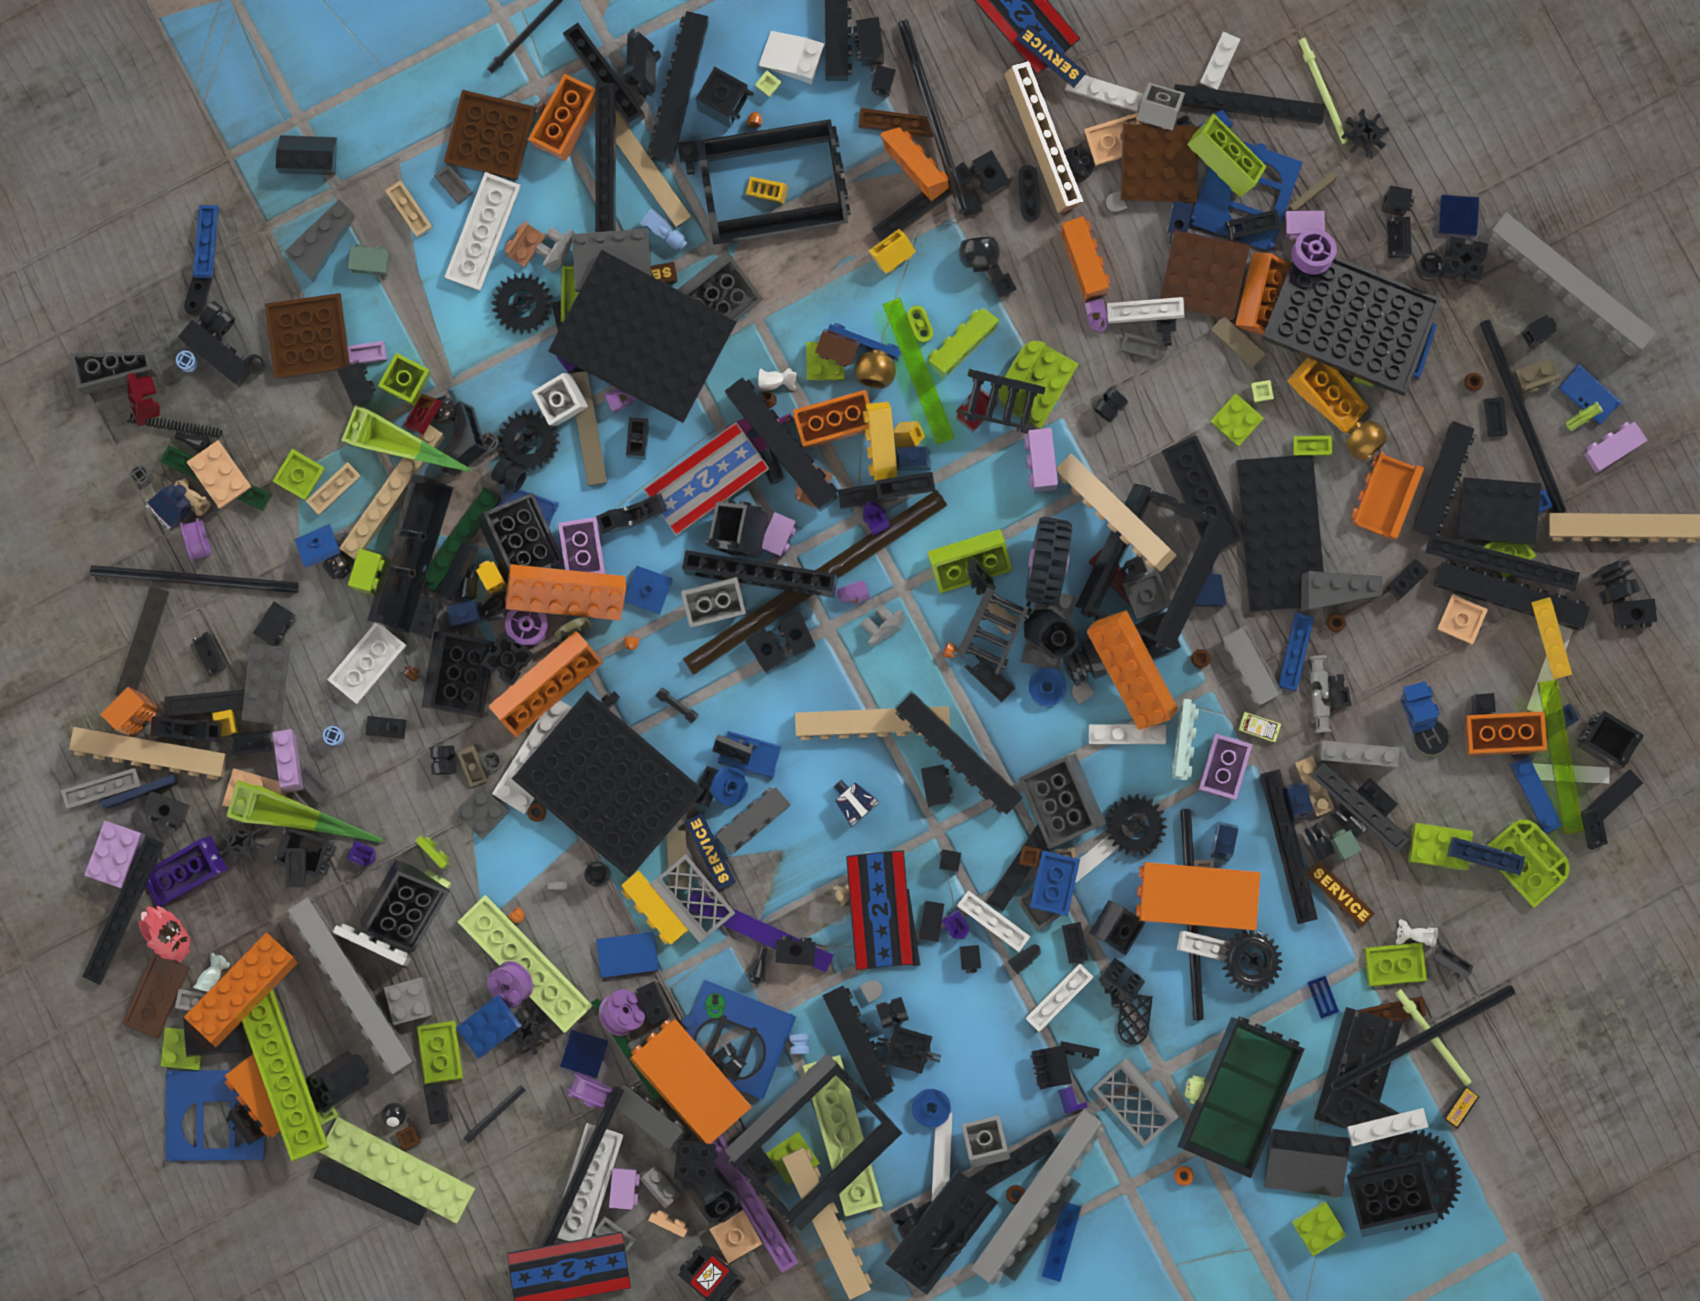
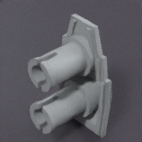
(556, 256)
(891, 625)

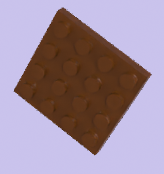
(489, 135)
(1158, 164)
(1205, 273)
(307, 335)

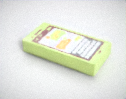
(1259, 727)

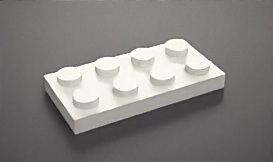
(367, 662)
(378, 947)

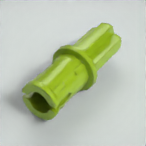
(1584, 416)

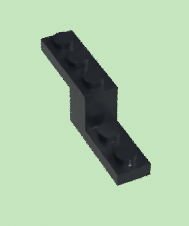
(886, 490)

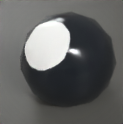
(393, 1115)

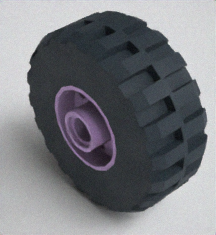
(1048, 561)

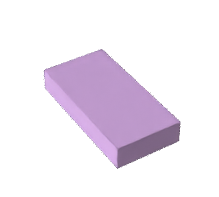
(368, 352)

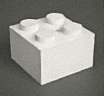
(560, 399)

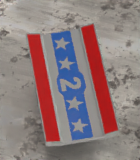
(707, 477)

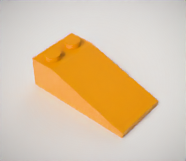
(1328, 393)

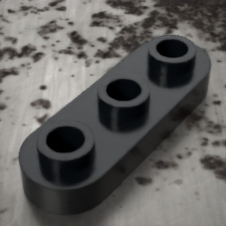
(1029, 185)
(198, 297)

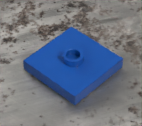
(317, 546)
(648, 590)

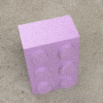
(1041, 460)
(582, 546)
(1224, 767)
(114, 854)

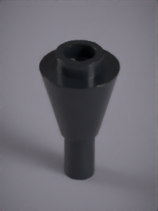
(197, 442)
(757, 971)

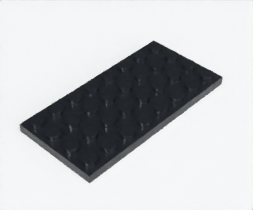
(1278, 528)

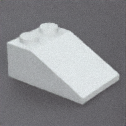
(792, 56)

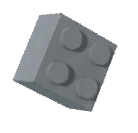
(1160, 106)
(408, 1001)
(985, 1141)

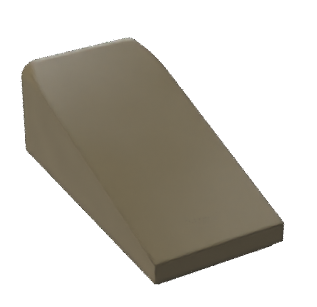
(472, 765)

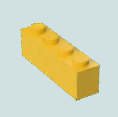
(881, 441)
(1551, 638)
(654, 907)

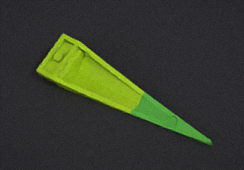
(378, 434)
(266, 807)

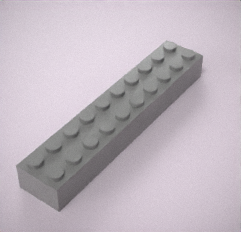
(1570, 285)
(352, 986)

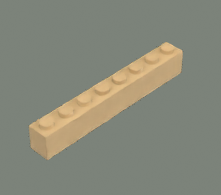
(1043, 137)
(387, 499)
(1115, 512)
(1623, 526)
(856, 723)
(148, 752)
(828, 1227)

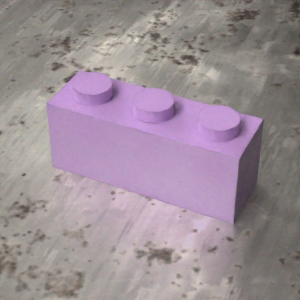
(1614, 446)
(287, 761)

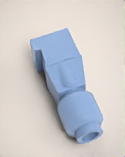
(662, 228)

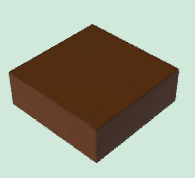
(1030, 856)
(408, 1137)

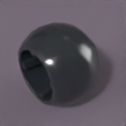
(979, 253)

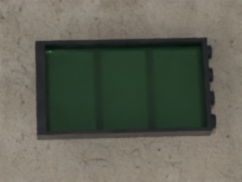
(1241, 1096)

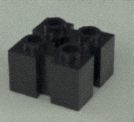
(1454, 266)
(518, 657)

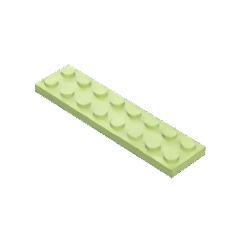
(507, 943)
(841, 1135)
(398, 1170)

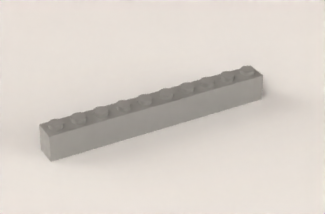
(1039, 1197)

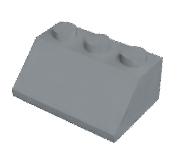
(713, 602)

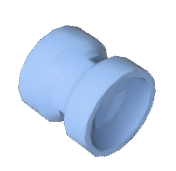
(190, 362)
(336, 737)
(799, 1044)

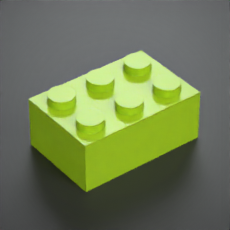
(1431, 844)

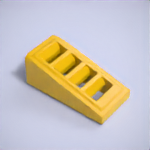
(776, 185)

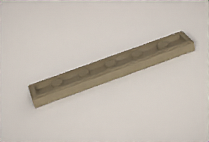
(589, 434)

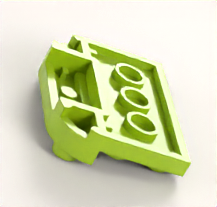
(1040, 366)
(1544, 862)

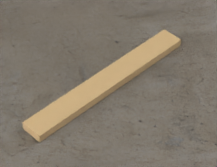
(650, 174)

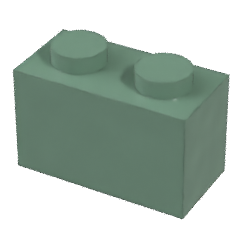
(369, 260)
(1344, 844)

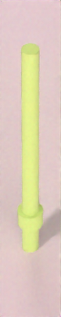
(1309, 57)
(1410, 1007)

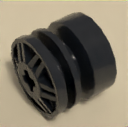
(1615, 582)
(1084, 662)

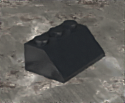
(306, 155)

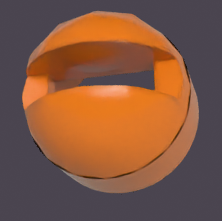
(754, 120)
(631, 643)
(948, 650)
(516, 915)

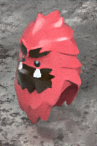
(164, 934)

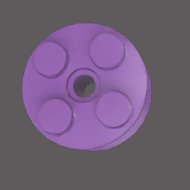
(1314, 251)
(194, 540)
(526, 636)
(511, 983)
(621, 1012)
(590, 1090)

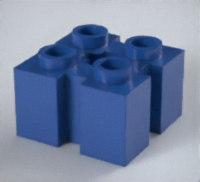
(1419, 707)

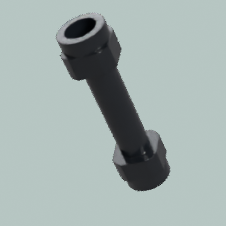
(690, 715)

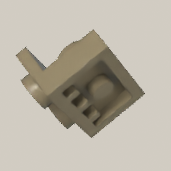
(1537, 375)

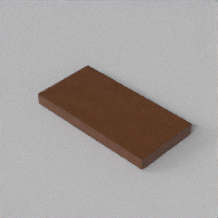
(155, 995)

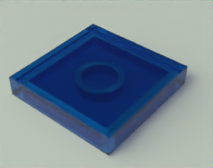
(1458, 215)
(584, 1053)

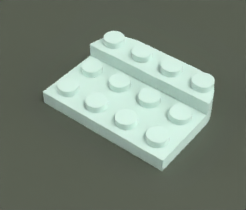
(1184, 738)

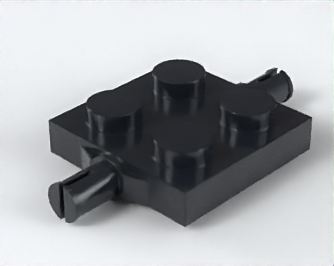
(908, 1049)

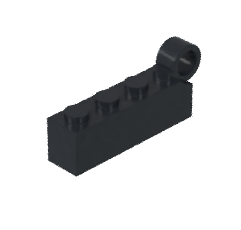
(219, 355)

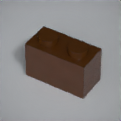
(837, 347)

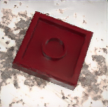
(422, 414)

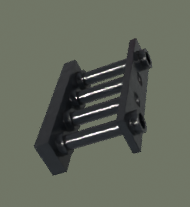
(996, 383)
(975, 630)

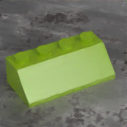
(1227, 155)
(963, 343)
(951, 561)

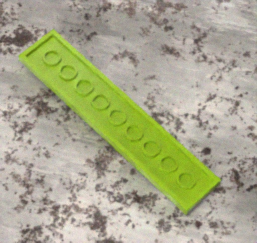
(284, 1079)

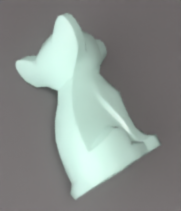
(212, 974)

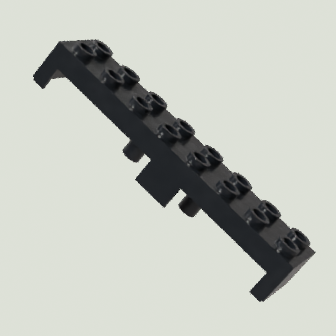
(409, 552)

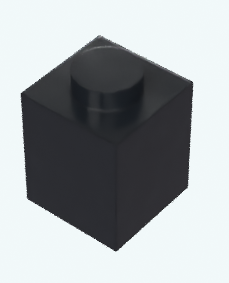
(883, 80)
(1483, 704)
(950, 861)
(970, 958)

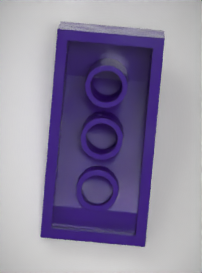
(185, 871)

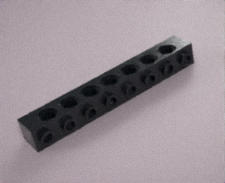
(760, 573)

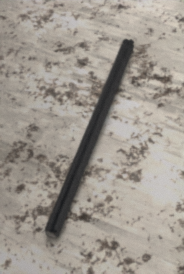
(933, 116)
(1523, 416)
(197, 579)
(1195, 965)
(1422, 1038)
(583, 1166)

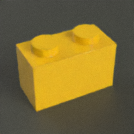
(892, 251)
(491, 577)

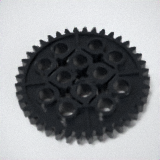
(1420, 1145)

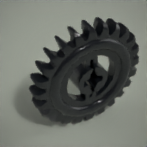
(506, 312)
(513, 451)
(1153, 831)
(1239, 948)

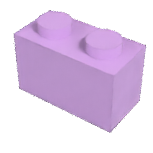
(1299, 221)
(778, 535)
(623, 1188)

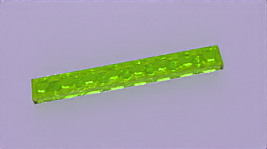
(918, 371)
(1560, 757)

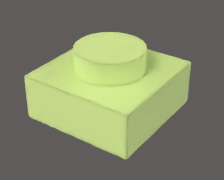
(768, 84)
(1262, 391)

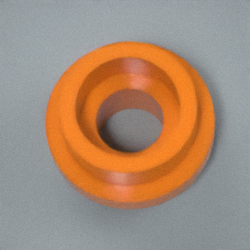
(1188, 1180)

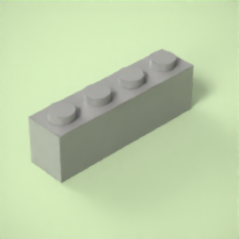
(1252, 666)
(1358, 754)

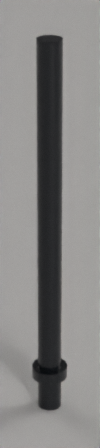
(498, 61)

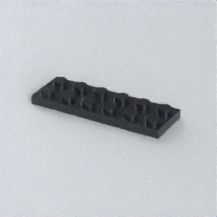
(1199, 485)

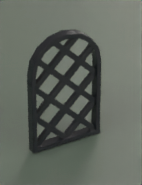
(1120, 1021)

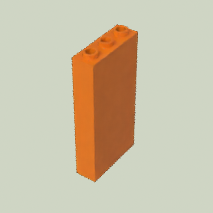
(1198, 896)
(689, 1082)

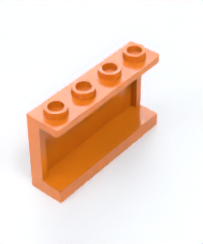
(1386, 496)
(252, 1092)

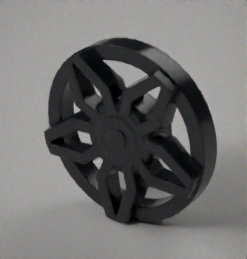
(1076, 163)
(495, 606)

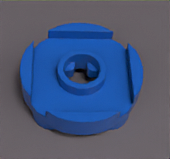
(1037, 691)
(722, 779)
(920, 1106)

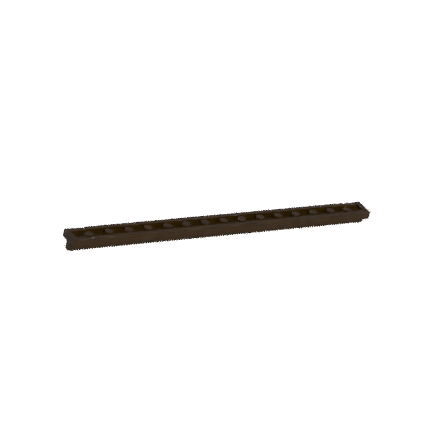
(789, 600)

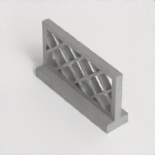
(680, 910)
(1148, 1090)

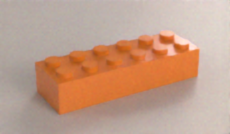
(565, 592)
(1132, 670)
(545, 684)
(241, 989)

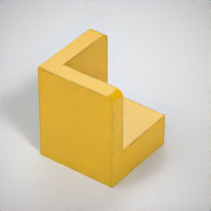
(908, 434)
(228, 722)

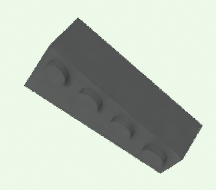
(320, 240)
(109, 370)
(1334, 589)
(753, 821)
(651, 1119)

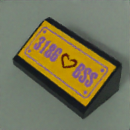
(1460, 1107)

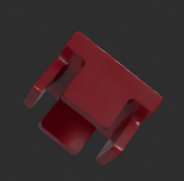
(136, 390)

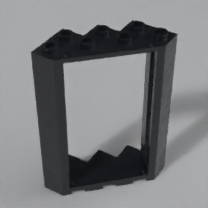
(768, 141)
(1191, 583)
(782, 1112)

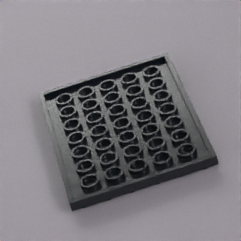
(1354, 322)
(642, 336)
(608, 784)

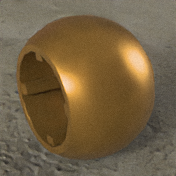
(875, 369)
(1365, 439)

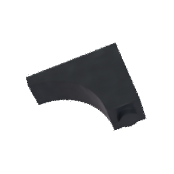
(467, 440)

